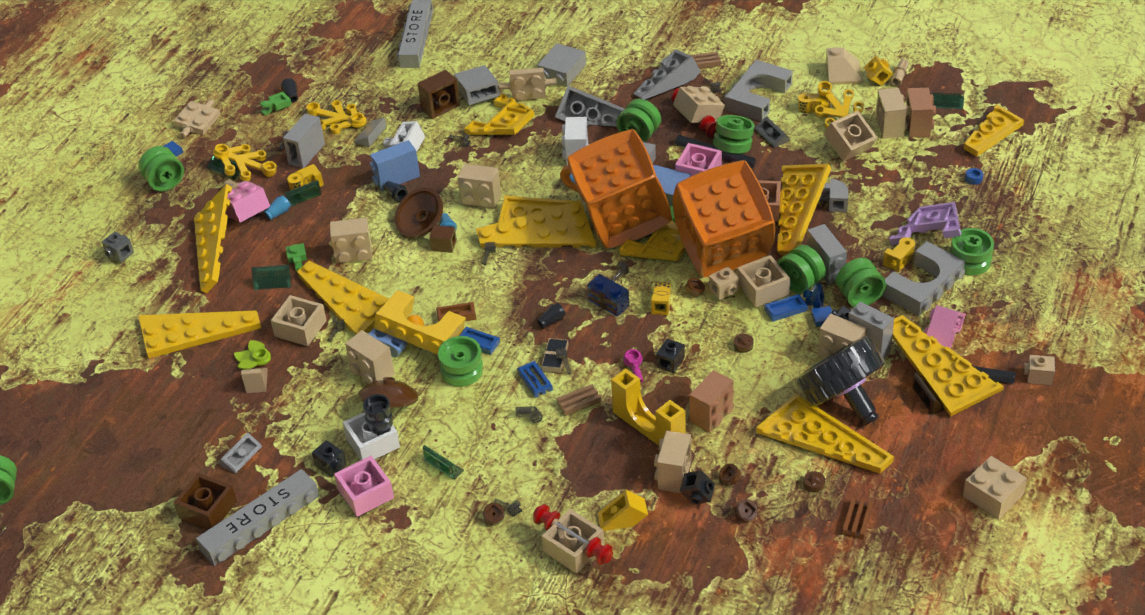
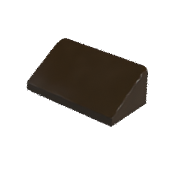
(926, 395)

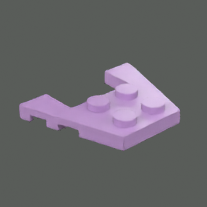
(928, 218)

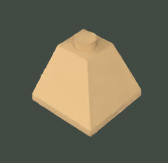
(842, 67)

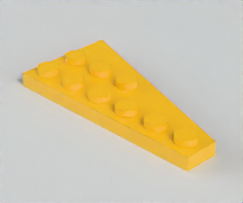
(798, 200)
(546, 228)
(209, 231)
(343, 297)
(180, 331)
(944, 371)
(815, 430)

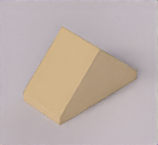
(255, 380)

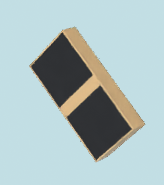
(550, 363)

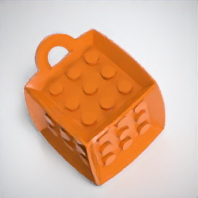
(618, 188)
(723, 218)

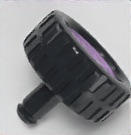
(843, 375)

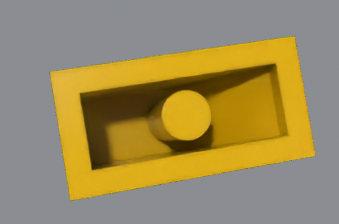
(623, 512)

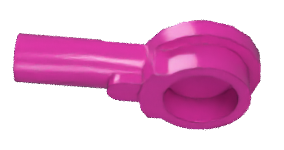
(633, 359)

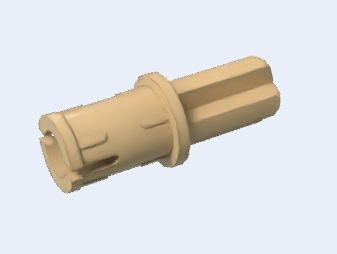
(900, 72)

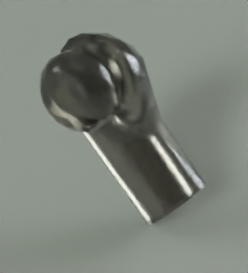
(530, 412)

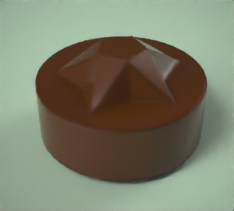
(694, 287)
(743, 343)
(729, 474)
(814, 481)
(746, 510)
(493, 514)

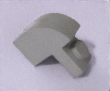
(836, 194)

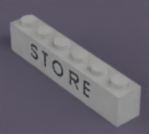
(415, 34)
(257, 517)

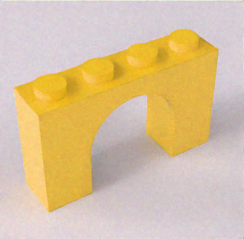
(392, 321)
(630, 407)

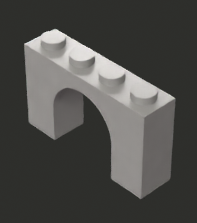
(758, 75)
(920, 296)

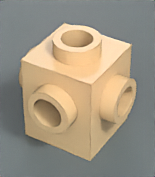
(724, 283)

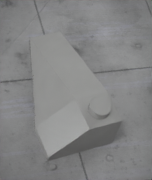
(675, 71)
(581, 104)

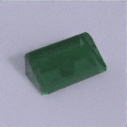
(948, 100)
(218, 166)
(303, 193)
(271, 277)
(441, 463)

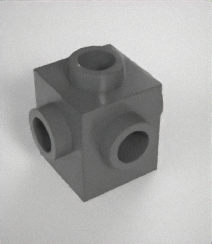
(117, 247)

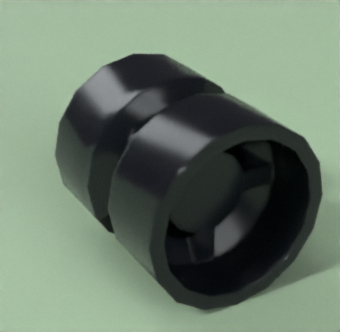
(378, 413)

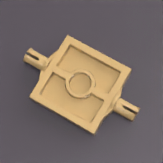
(527, 84)
(196, 118)

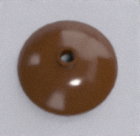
(418, 212)
(396, 391)

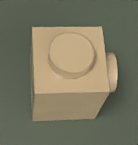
(1040, 369)

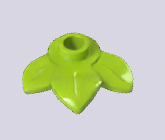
(254, 356)

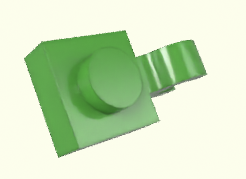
(276, 101)
(296, 254)

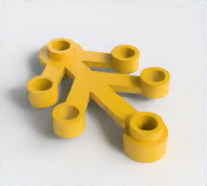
(839, 111)
(356, 119)
(225, 153)

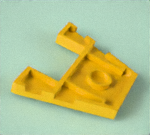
(506, 122)
(663, 245)

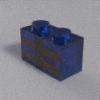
(608, 295)

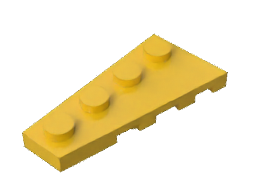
(993, 130)
(518, 206)

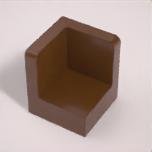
(443, 238)

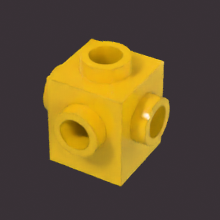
(878, 70)

